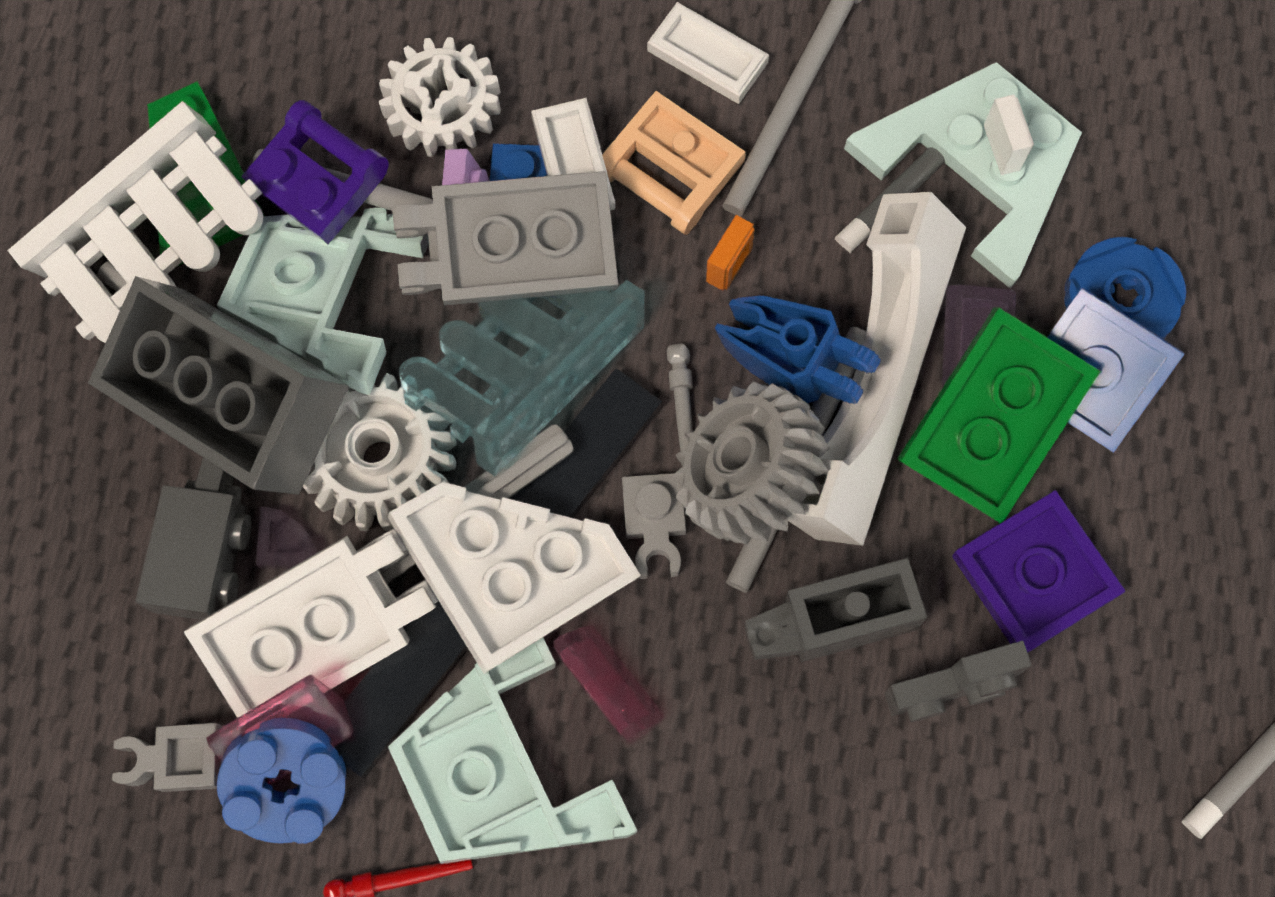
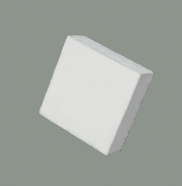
(1008, 134)

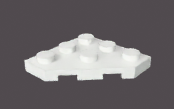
(508, 566)

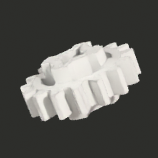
(456, 111)

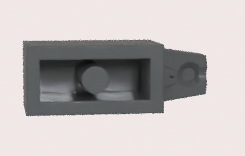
(195, 546)
(839, 614)

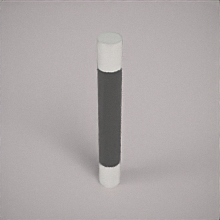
(907, 182)

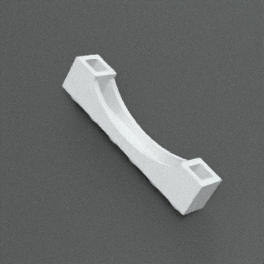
(913, 259)

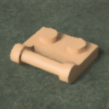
(681, 148)

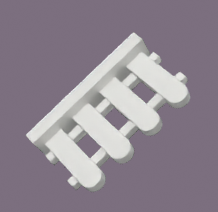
(119, 198)

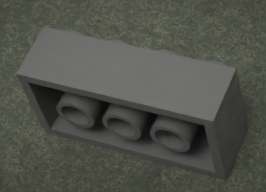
(218, 386)

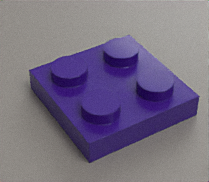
(1038, 572)

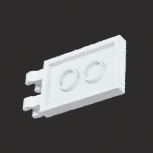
(314, 619)

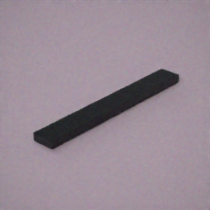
(407, 678)

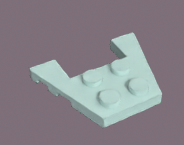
(954, 125)
(296, 285)
(478, 782)

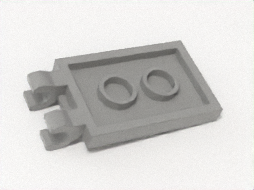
(512, 239)

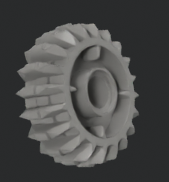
(751, 463)

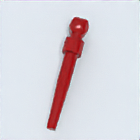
(368, 884)

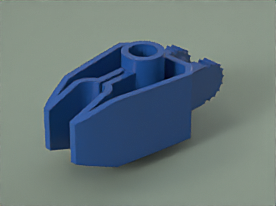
(795, 348)

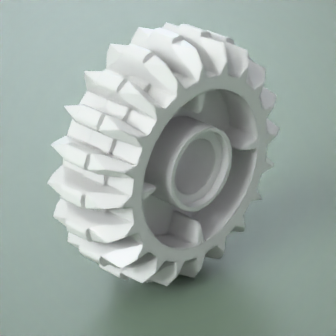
(382, 486)

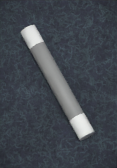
(1232, 785)

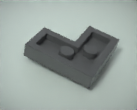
(977, 676)

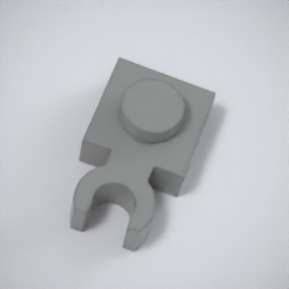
(654, 515)
(177, 760)

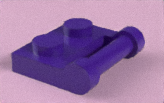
(306, 188)

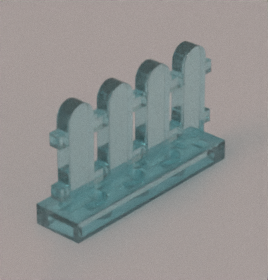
(525, 388)

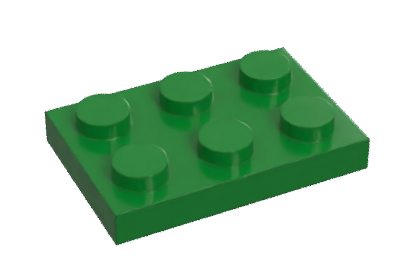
(998, 414)

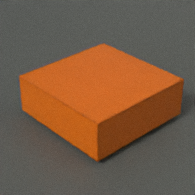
(730, 253)

